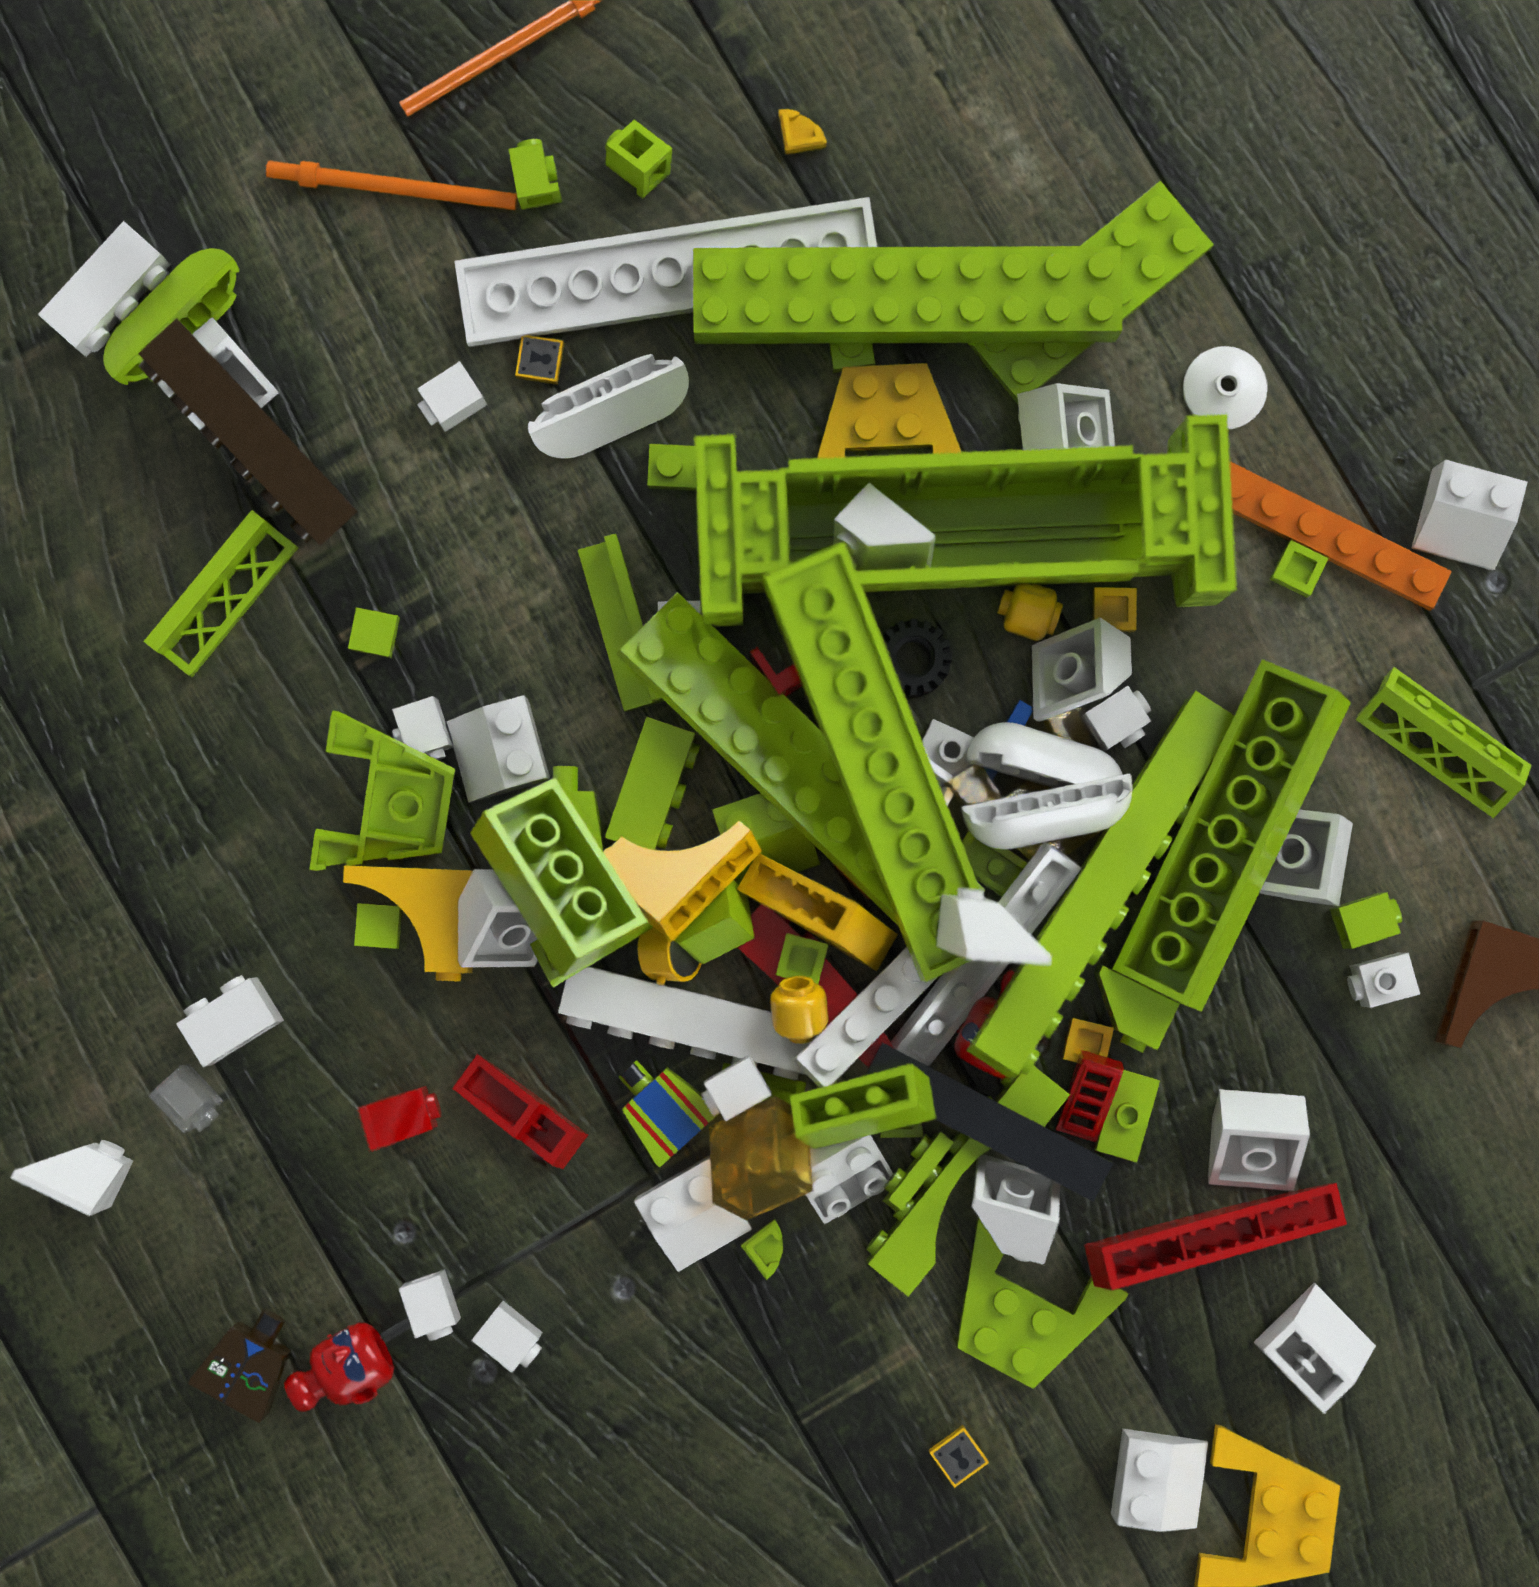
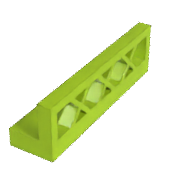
(209, 583)
(617, 616)
(1455, 733)

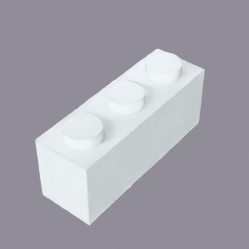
(105, 289)

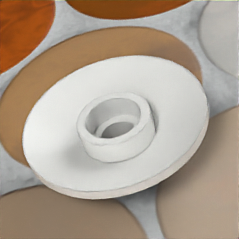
(1204, 391)

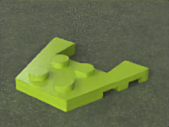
(403, 799)
(1018, 1328)

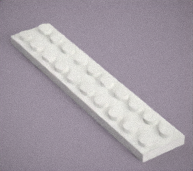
(630, 273)

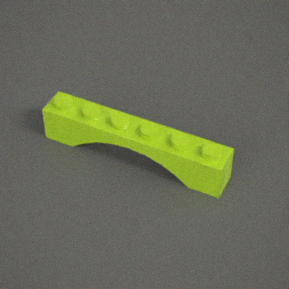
(909, 1246)

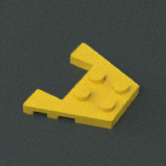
(887, 410)
(1287, 1519)

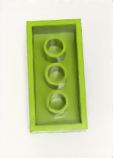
(558, 877)

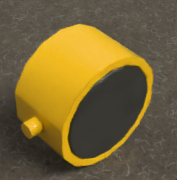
(665, 959)

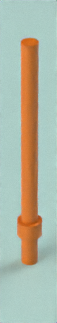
(496, 54)
(311, 174)

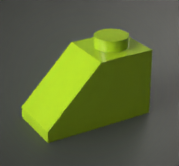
(1135, 1009)

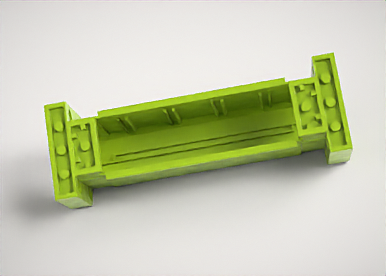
(991, 513)

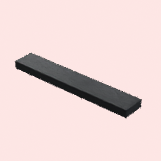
(1005, 1129)

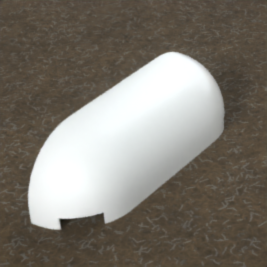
(609, 406)
(1039, 756)
(1050, 813)

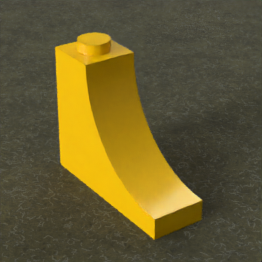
(681, 883)
(430, 903)
(819, 911)

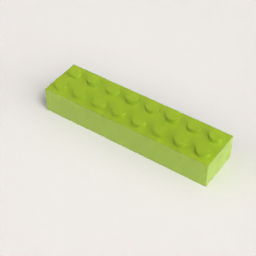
(1232, 834)

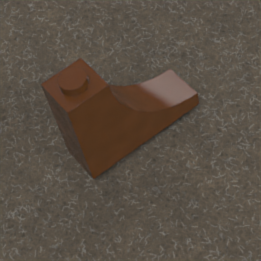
(1490, 968)

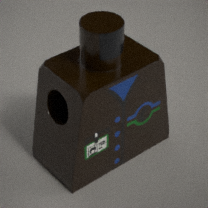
(246, 1367)

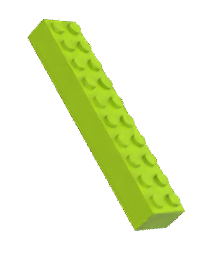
(907, 294)

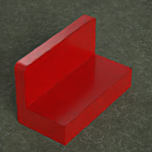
(784, 682)

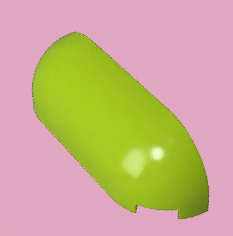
(191, 293)

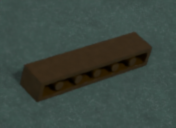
(247, 432)

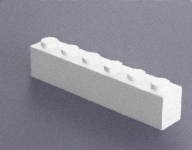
(678, 1017)

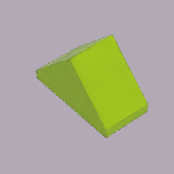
(719, 926)

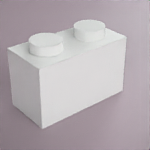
(229, 1020)

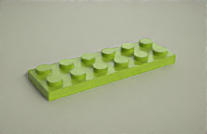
(1156, 247)

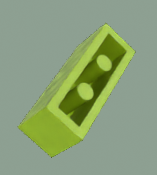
(653, 785)
(862, 1106)

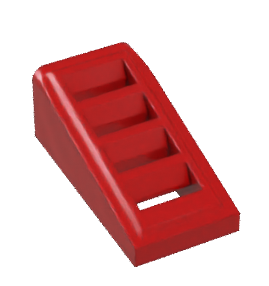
(1101, 1066)

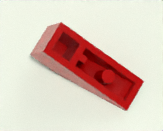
(399, 1117)

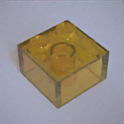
(758, 1160)

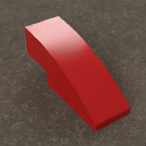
(520, 1112)

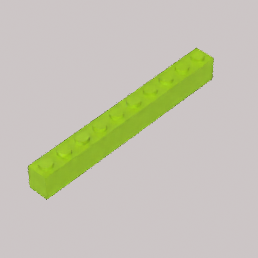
(1101, 888)

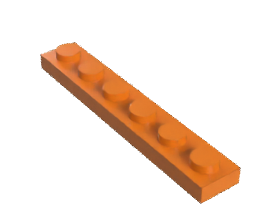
(1336, 538)

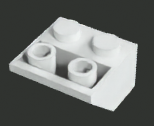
(846, 1176)
(1317, 1347)

